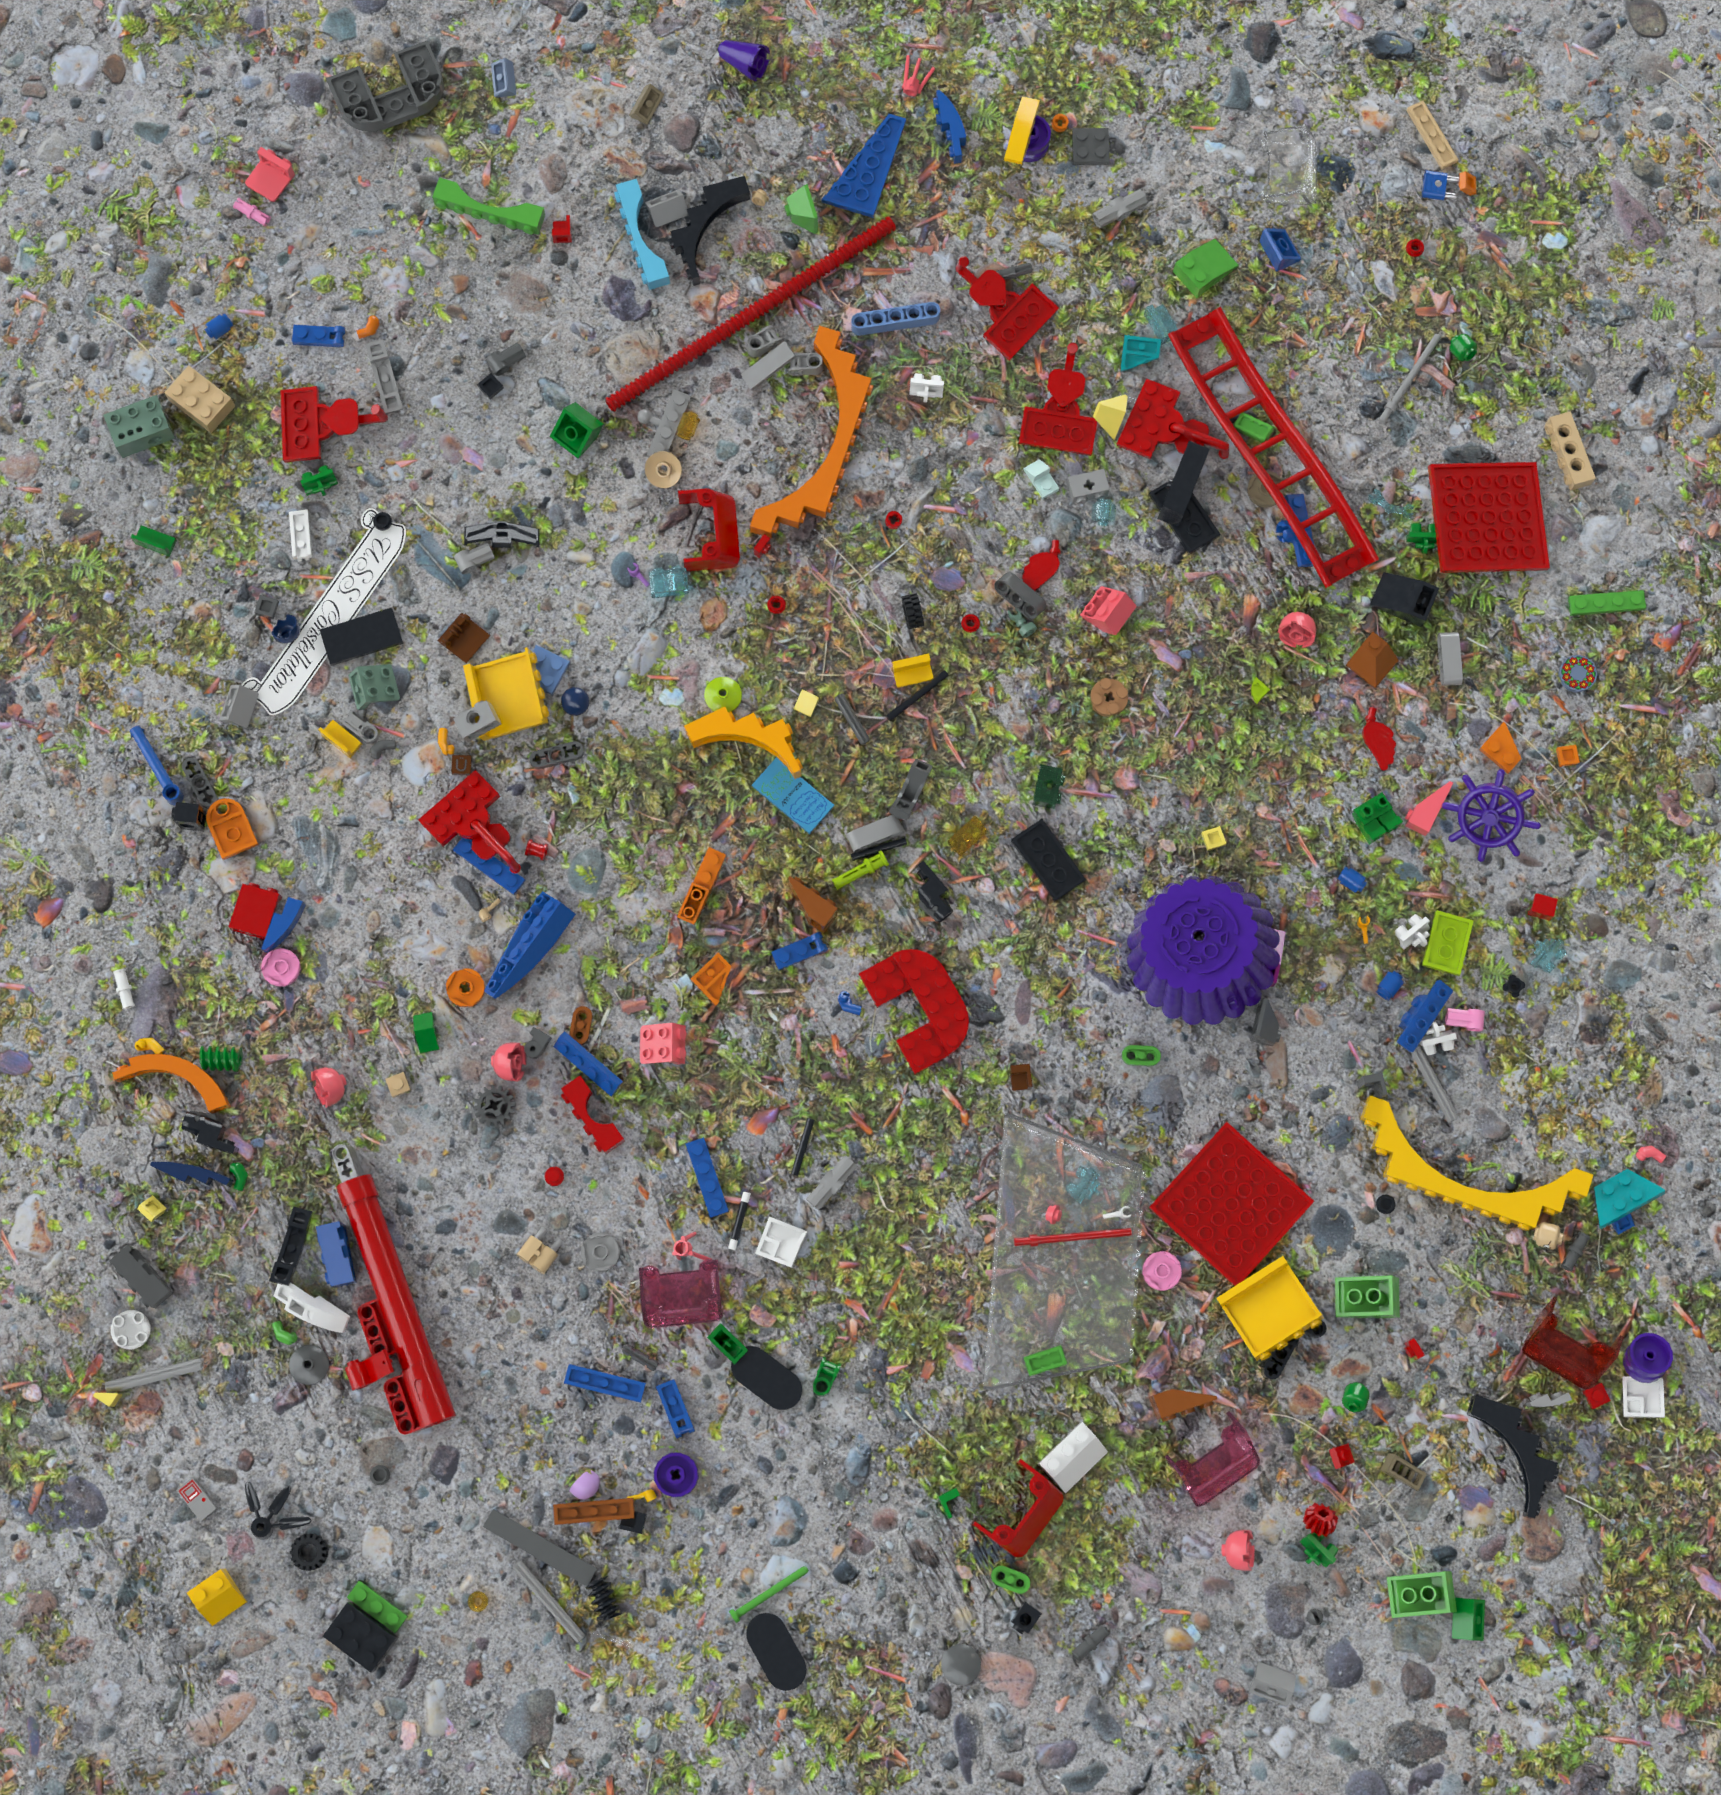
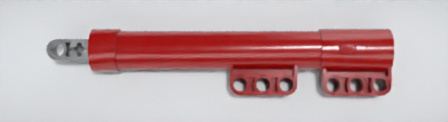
(394, 1309)

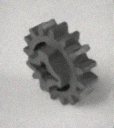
(503, 1101)

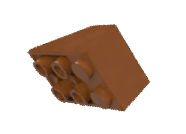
(817, 911)
(1174, 1401)

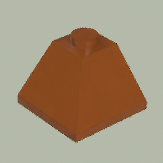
(1373, 660)

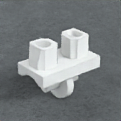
(926, 388)
(1416, 934)
(1446, 1039)

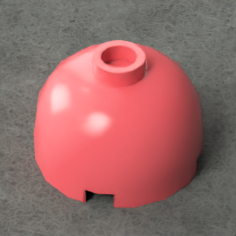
(1297, 629)
(508, 1061)
(328, 1085)
(1239, 1551)

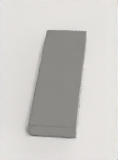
(768, 365)

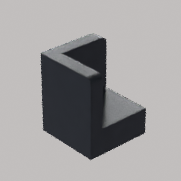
(634, 1524)

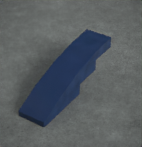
(186, 1172)

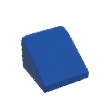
(1623, 1224)

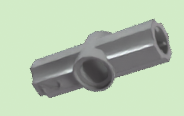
(1119, 208)
(831, 1182)

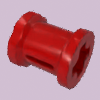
(536, 849)

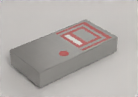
(196, 1499)

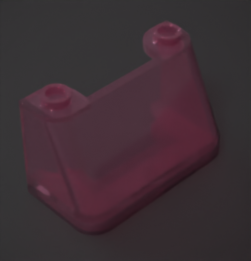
(680, 1296)

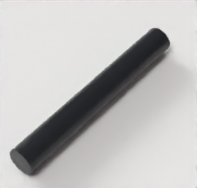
(874, 850)
(802, 1147)

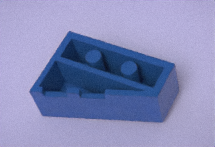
(336, 1254)

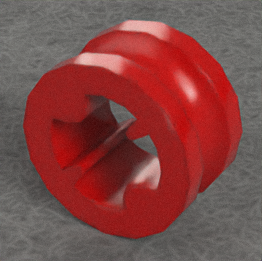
(890, 515)

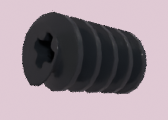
(603, 1599)

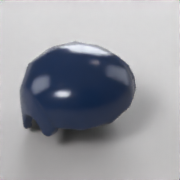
(286, 630)
(575, 701)

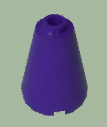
(745, 57)

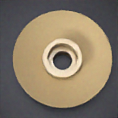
(662, 478)

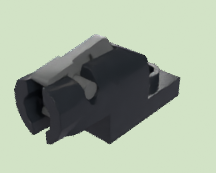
(932, 894)
(209, 1131)

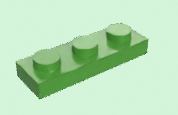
(377, 1606)

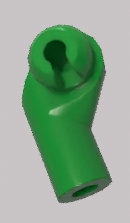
(240, 1174)

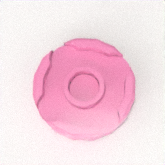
(280, 967)
(1161, 1271)

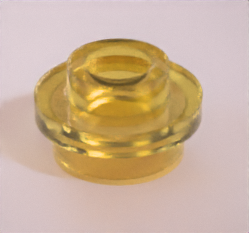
(471, 1601)

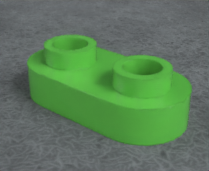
(1140, 1055)
(1010, 1579)

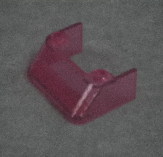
(1219, 1467)

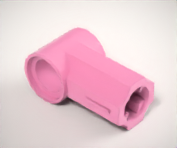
(1470, 1019)

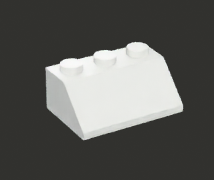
(1073, 1457)

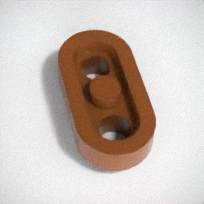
(581, 1026)

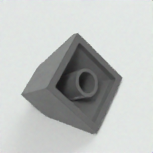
(1265, 1025)

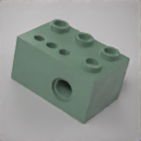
(139, 426)

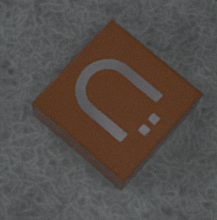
(461, 764)

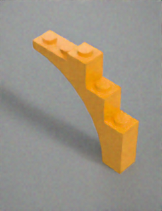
(723, 727)

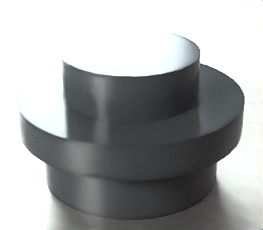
(380, 1475)

